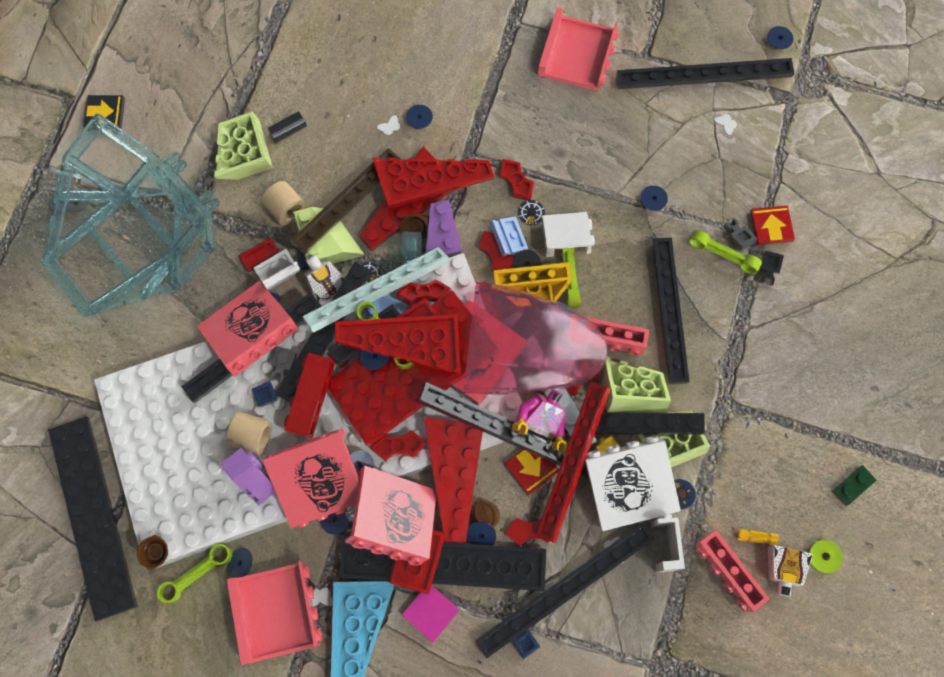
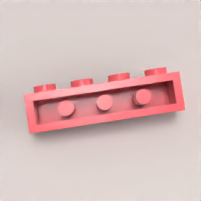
(623, 337)
(732, 572)

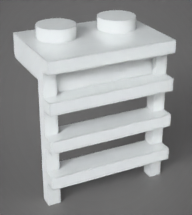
(277, 269)

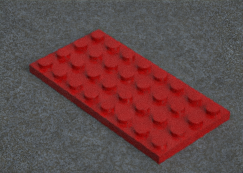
(387, 396)

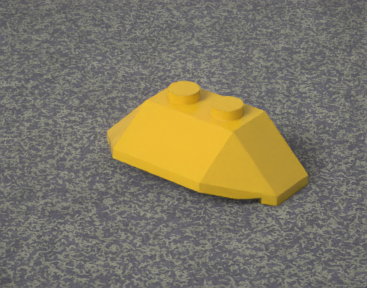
(541, 280)

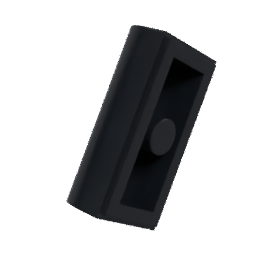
(287, 127)

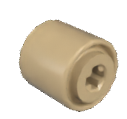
(282, 202)
(248, 433)

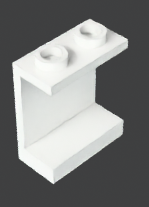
(567, 231)
(675, 544)

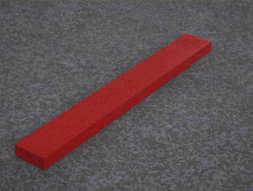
(573, 462)

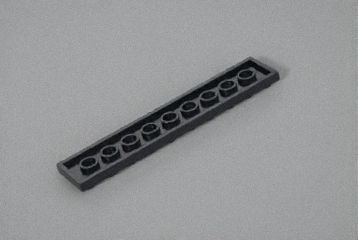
(92, 519)
(459, 566)

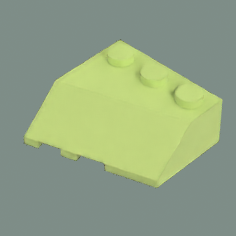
(241, 148)
(335, 245)
(634, 389)
(681, 447)

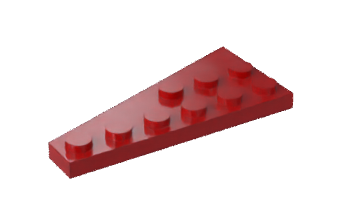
(423, 178)
(388, 221)
(418, 340)
(454, 462)

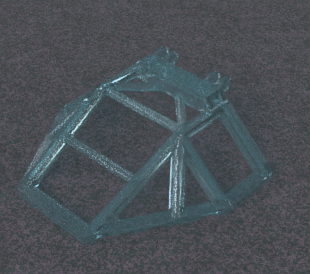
(171, 185)

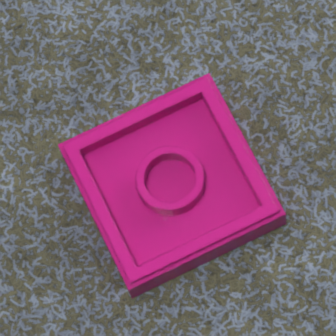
(431, 613)

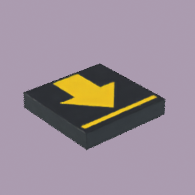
(106, 105)

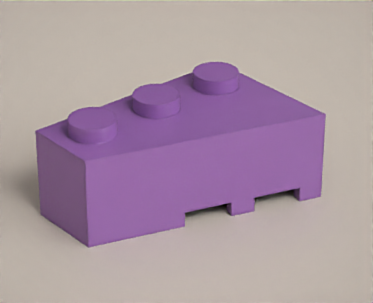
(442, 230)
(248, 474)

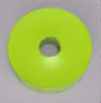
(833, 553)

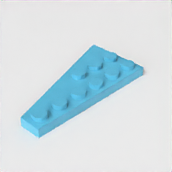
(356, 624)

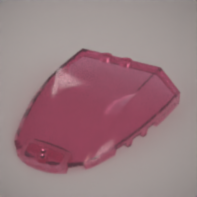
(528, 344)

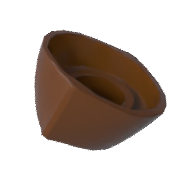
(416, 223)
(485, 512)
(152, 552)

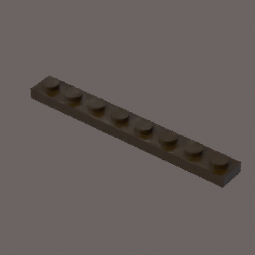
(339, 207)

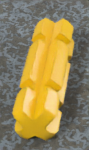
(758, 537)

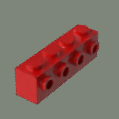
(309, 395)

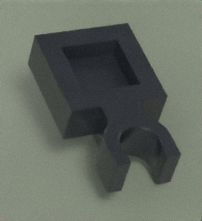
(771, 264)

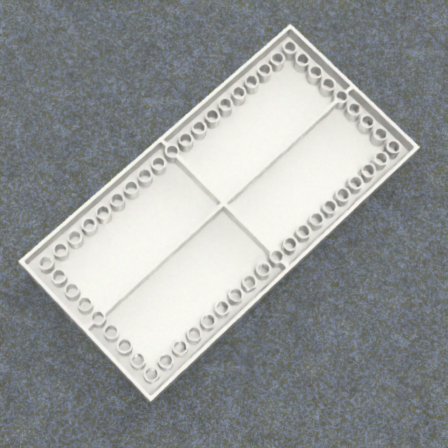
(174, 448)

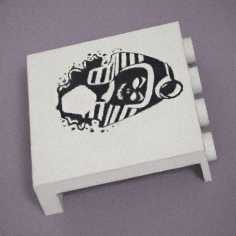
(632, 483)

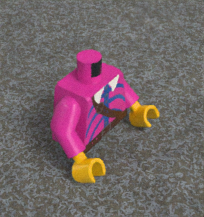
(544, 417)

